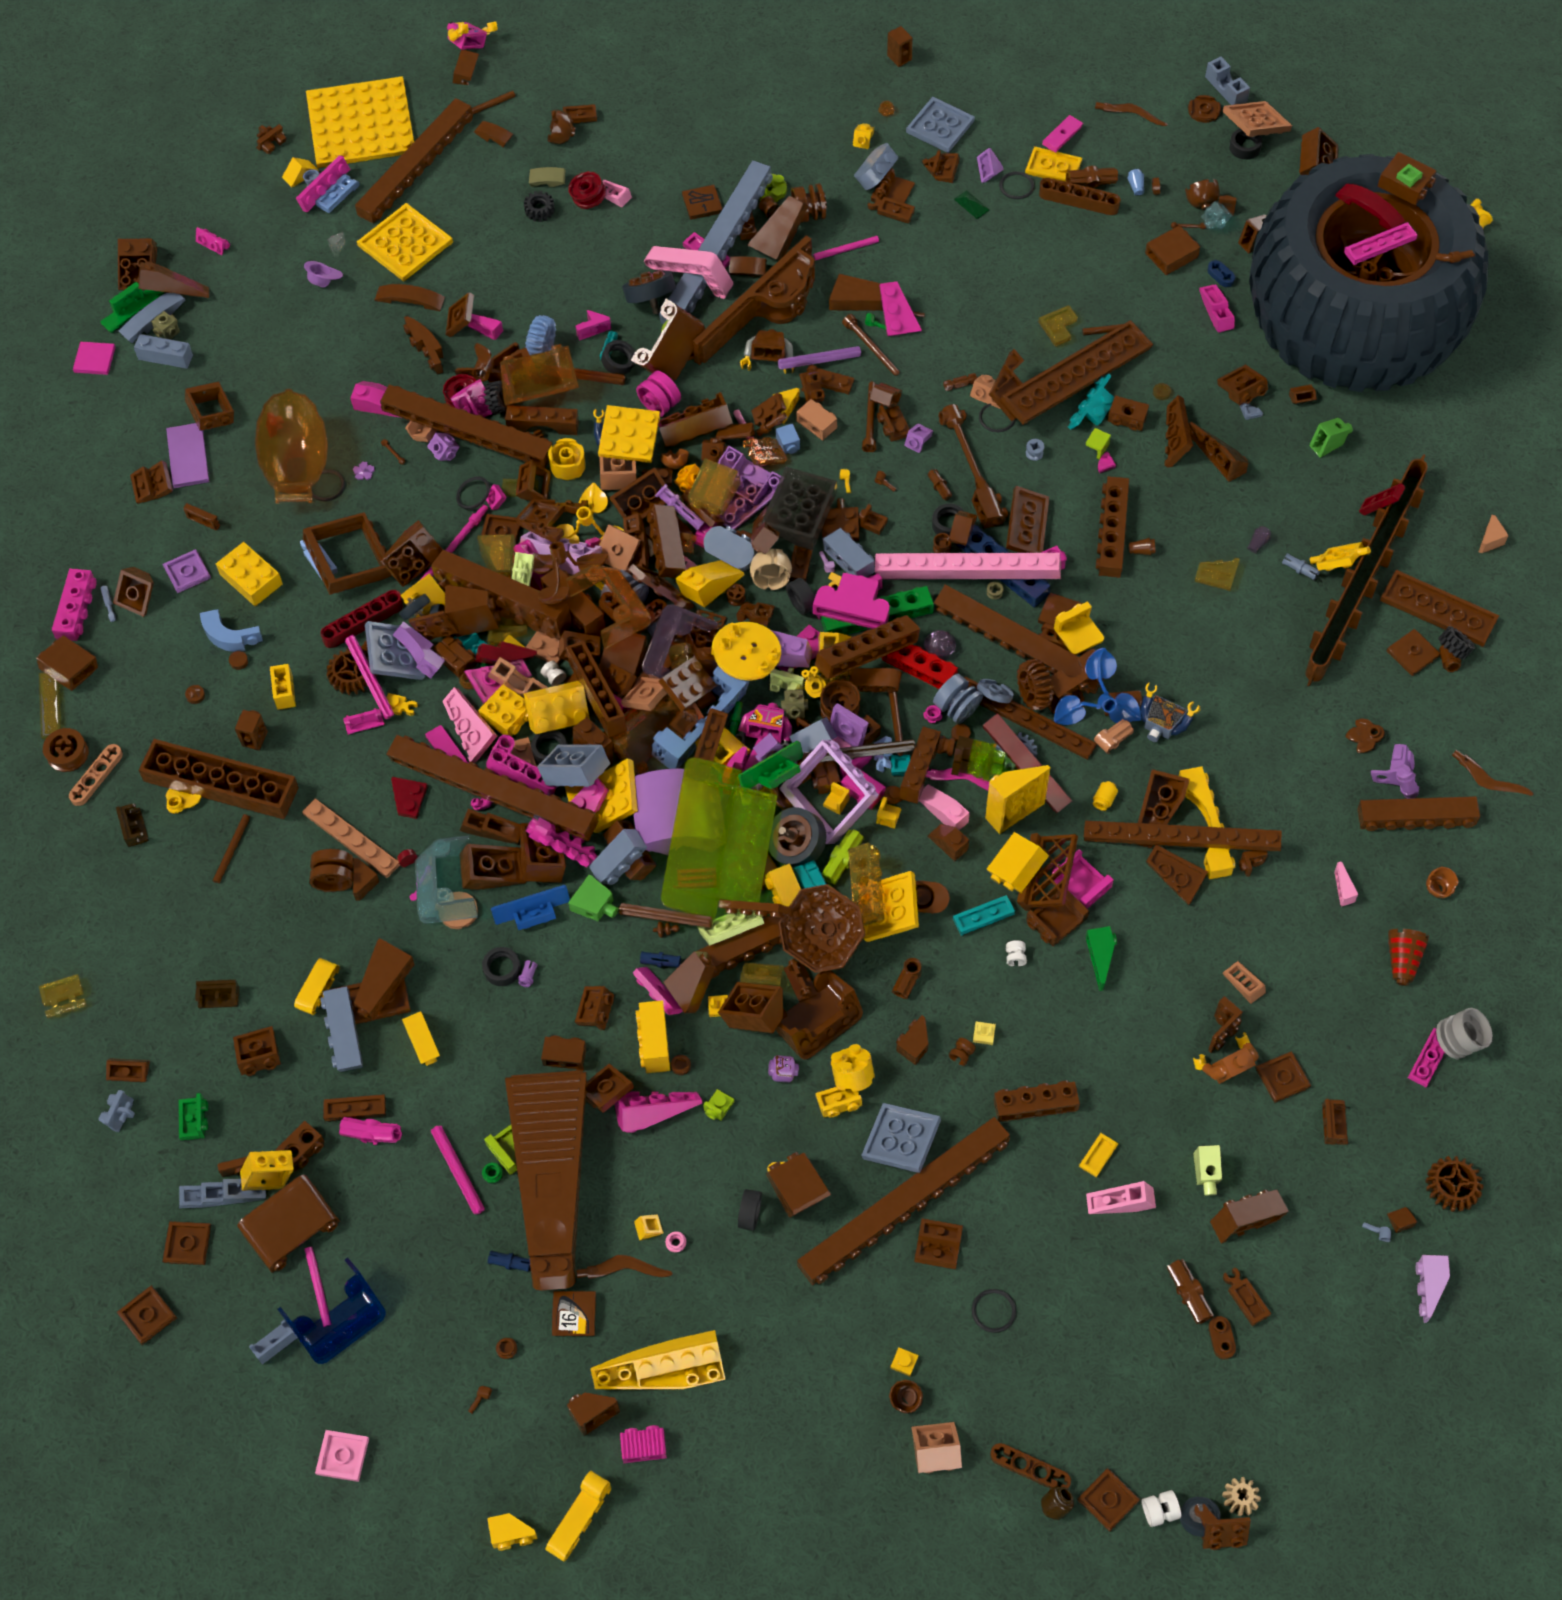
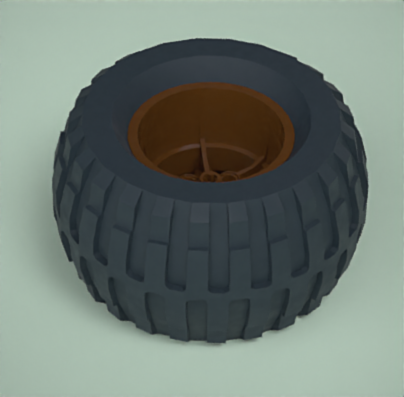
(1372, 318)

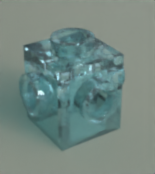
(1216, 216)

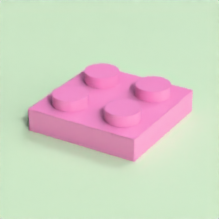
(342, 1455)

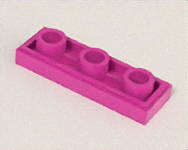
(1062, 133)
(657, 990)
(1426, 1066)

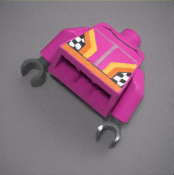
(763, 721)

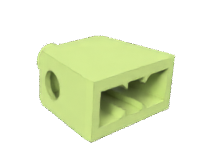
(1208, 1159)

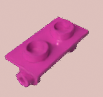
(210, 241)
(363, 721)

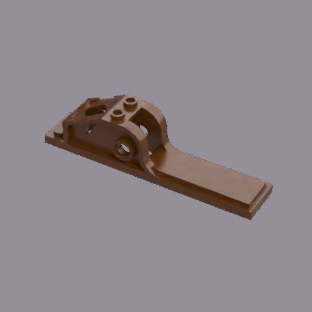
(781, 287)

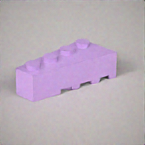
(576, 550)

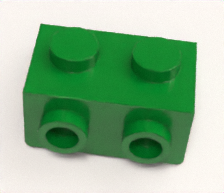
(192, 1118)

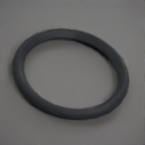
(1016, 173)
(990, 429)
(466, 482)
(336, 495)
(994, 1330)

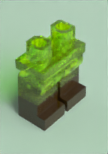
(977, 758)

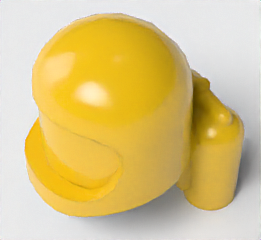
(1485, 217)
(814, 683)

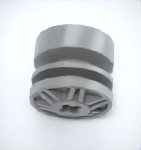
(1464, 1033)

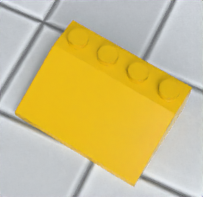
(1015, 796)

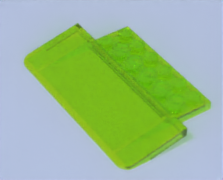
(716, 840)

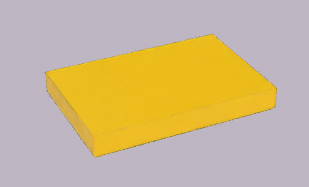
(1052, 165)

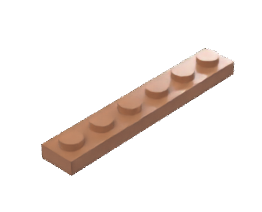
(351, 838)

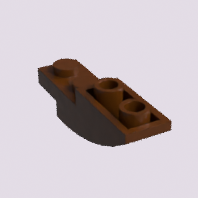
(424, 342)

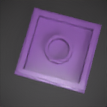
(186, 571)
(848, 725)

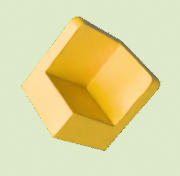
(837, 798)
(888, 814)

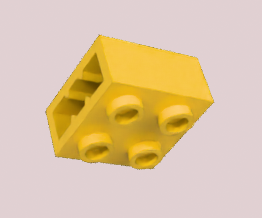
(505, 711)

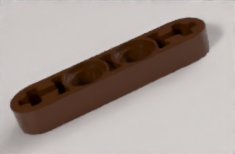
(1032, 1464)

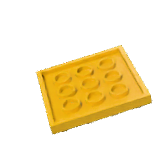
(405, 242)

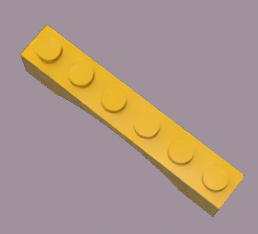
(1217, 860)

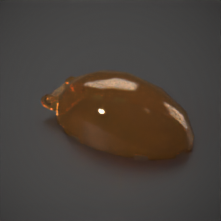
(291, 445)

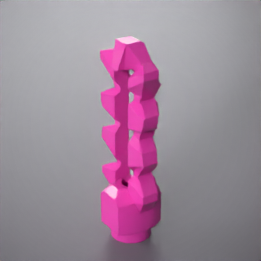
(546, 833)

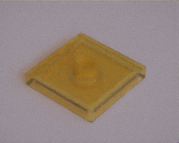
(762, 974)

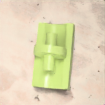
(523, 568)
(785, 680)

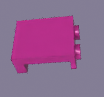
(1085, 881)

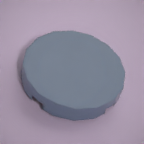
(995, 692)

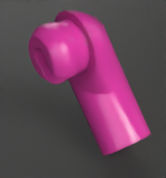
(480, 804)

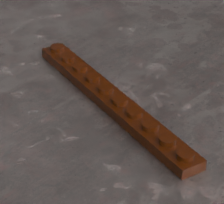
(1183, 835)

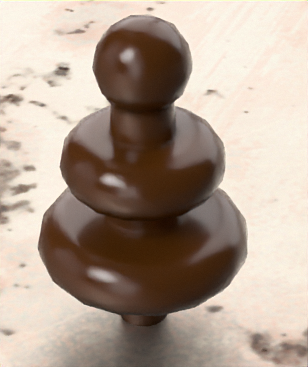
(667, 928)

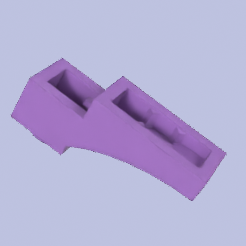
(427, 660)

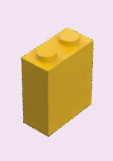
(1017, 863)

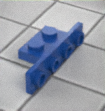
(531, 909)

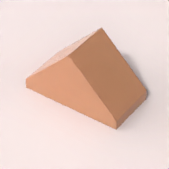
(1494, 536)

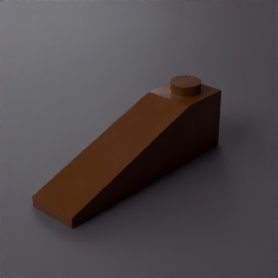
(1162, 798)

